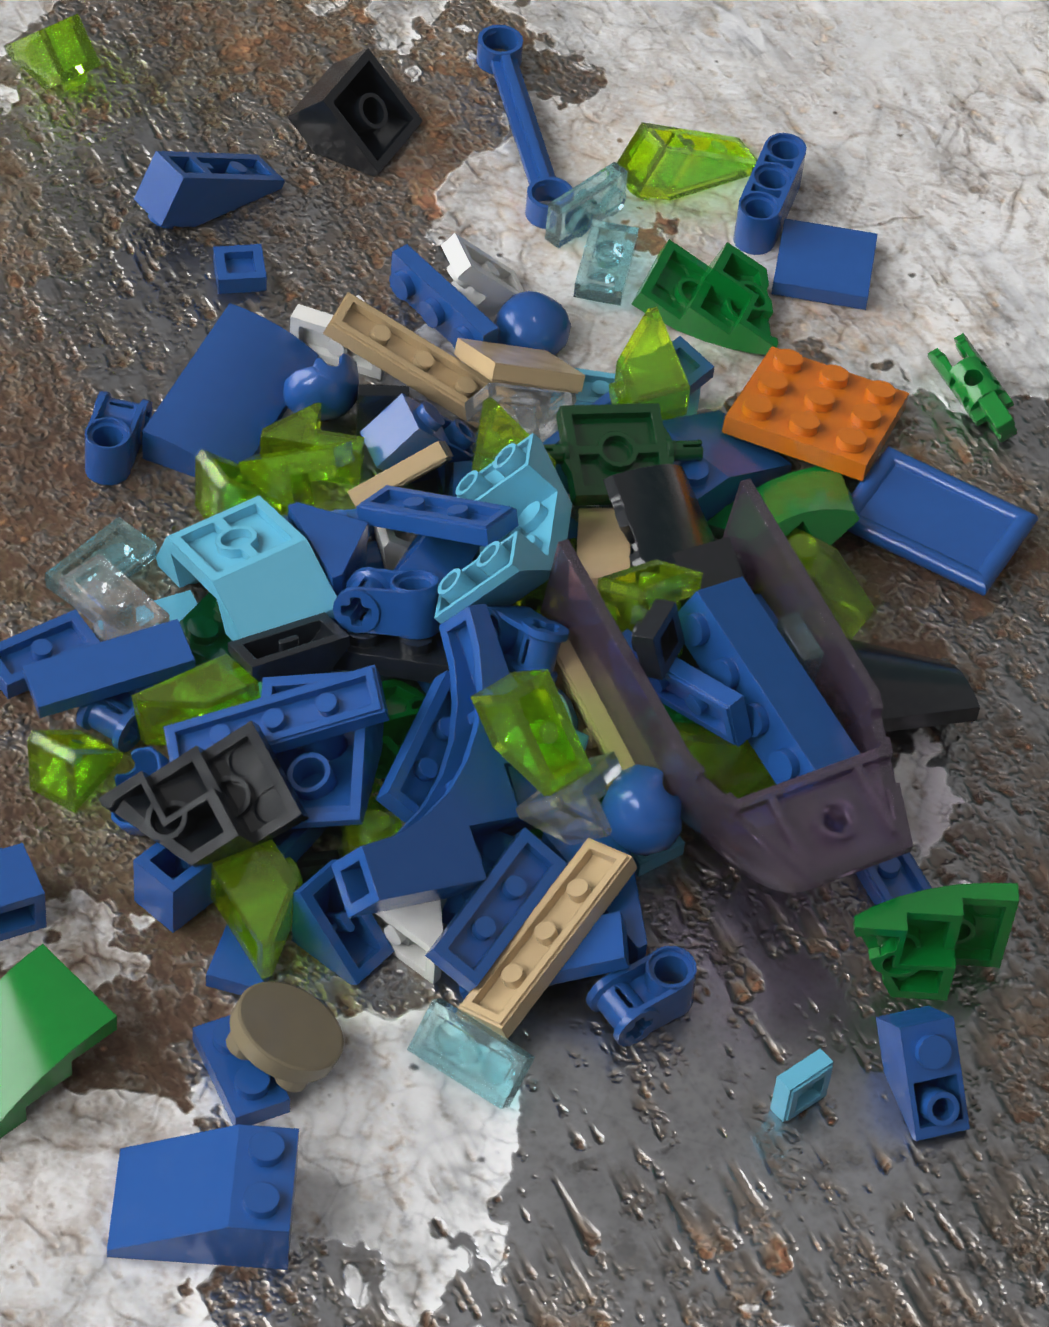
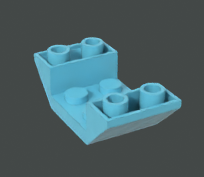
(523, 558)
(252, 566)

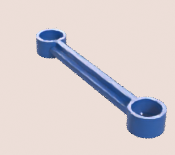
(521, 117)

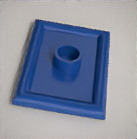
(938, 520)

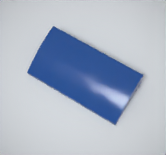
(226, 392)

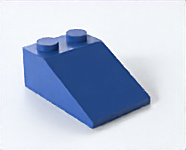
(724, 460)
(331, 774)
(208, 1198)

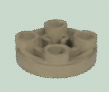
(285, 1034)

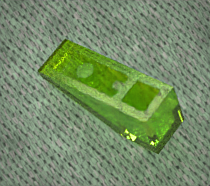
(681, 162)

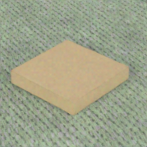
(519, 365)
(404, 471)

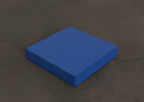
(824, 264)

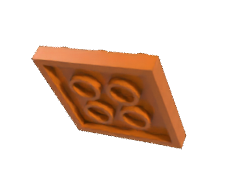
(816, 412)

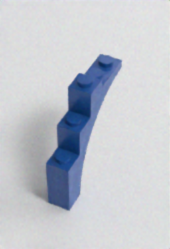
(471, 797)

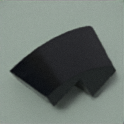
(657, 511)
(917, 688)
(212, 799)

